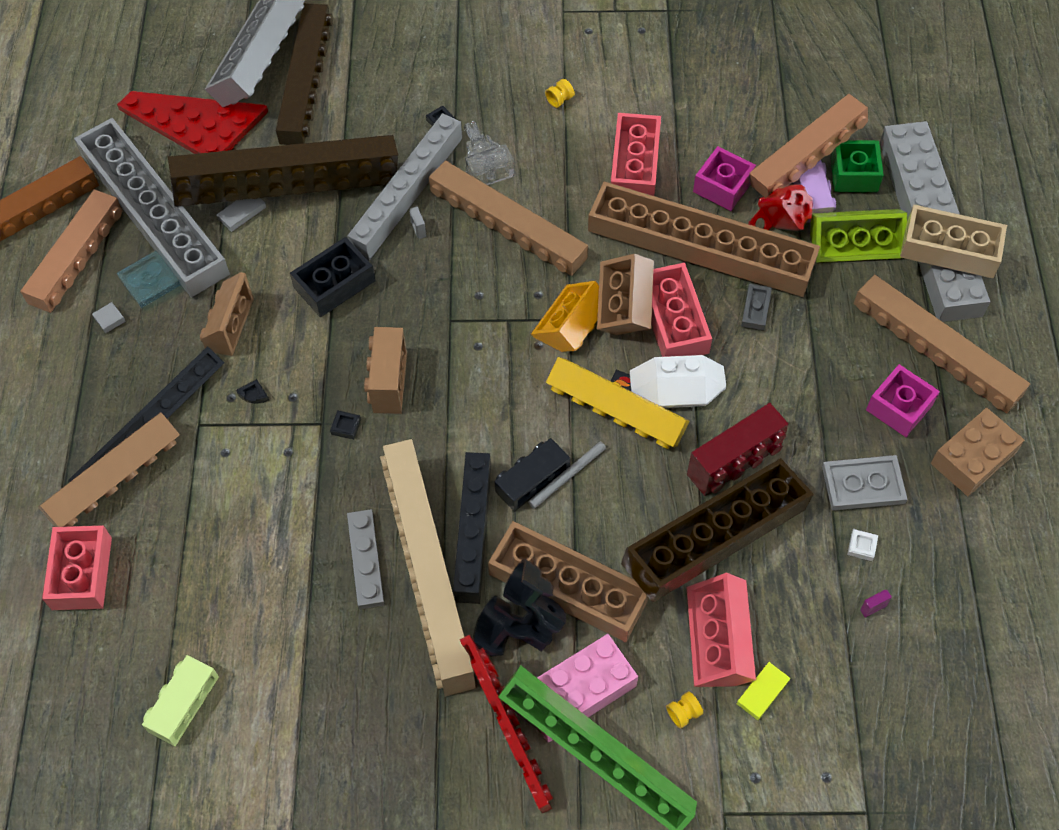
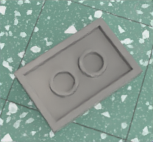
(864, 482)

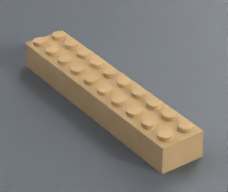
(427, 569)

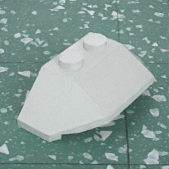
(678, 381)

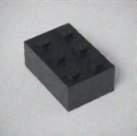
(333, 276)

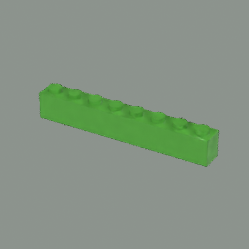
(598, 750)

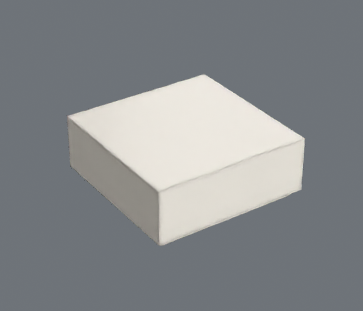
(862, 545)

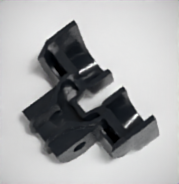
(536, 627)

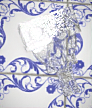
(486, 158)

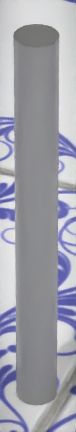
(566, 475)

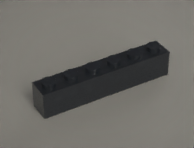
(472, 528)

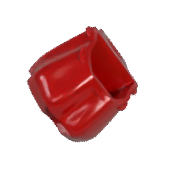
(785, 208)

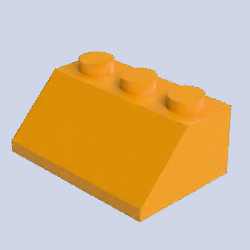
(570, 317)

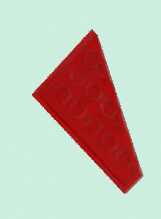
(193, 122)
(508, 721)

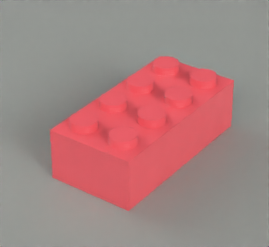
(636, 152)
(678, 314)

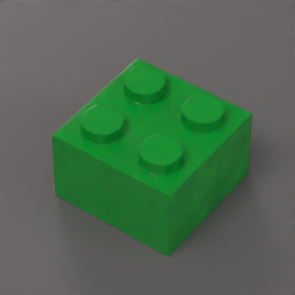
(857, 166)

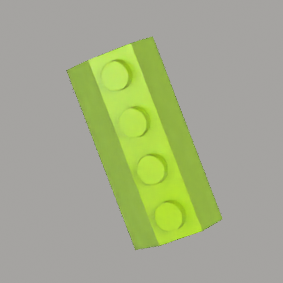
(858, 234)

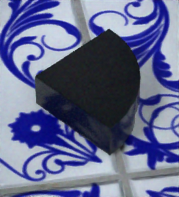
(252, 393)

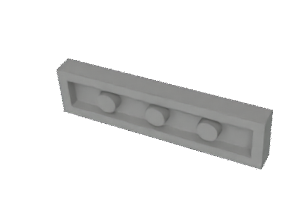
(365, 559)

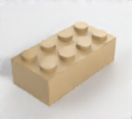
(953, 241)

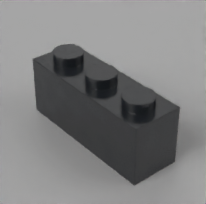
(531, 474)

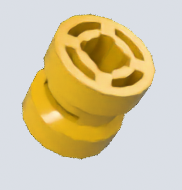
(559, 93)
(684, 709)

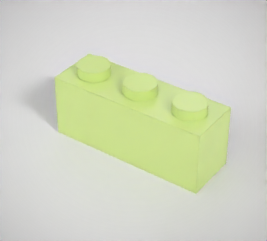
(180, 700)

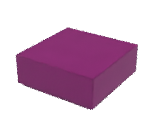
(875, 603)

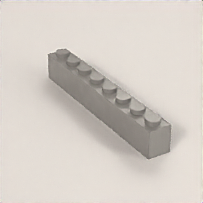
(405, 186)

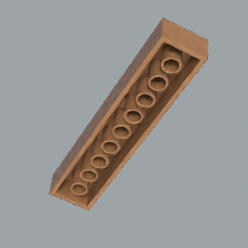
(703, 238)

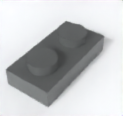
(756, 307)

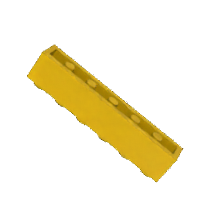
(618, 402)

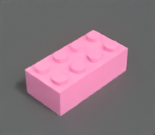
(592, 677)

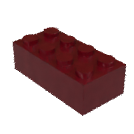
(737, 449)

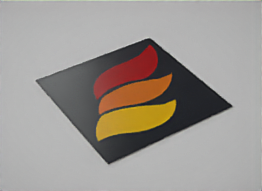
(622, 379)

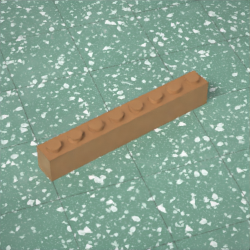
(508, 218)
(941, 344)

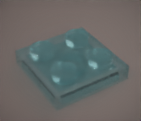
(148, 279)

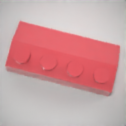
(720, 632)

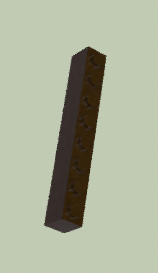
(303, 74)

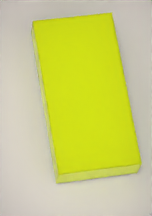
(763, 691)

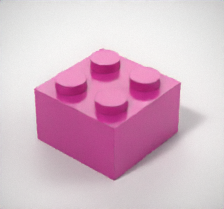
(723, 178)
(902, 400)

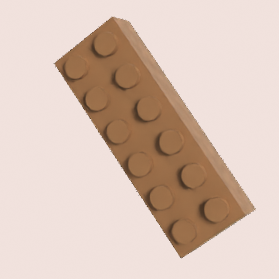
(579, 583)

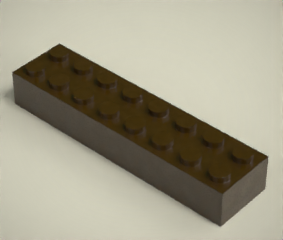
(716, 529)

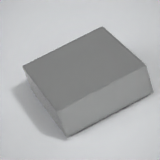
(417, 222)
(108, 317)

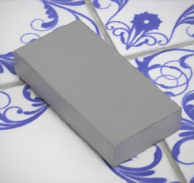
(240, 212)

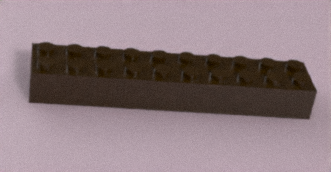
(282, 170)

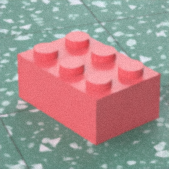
(77, 568)

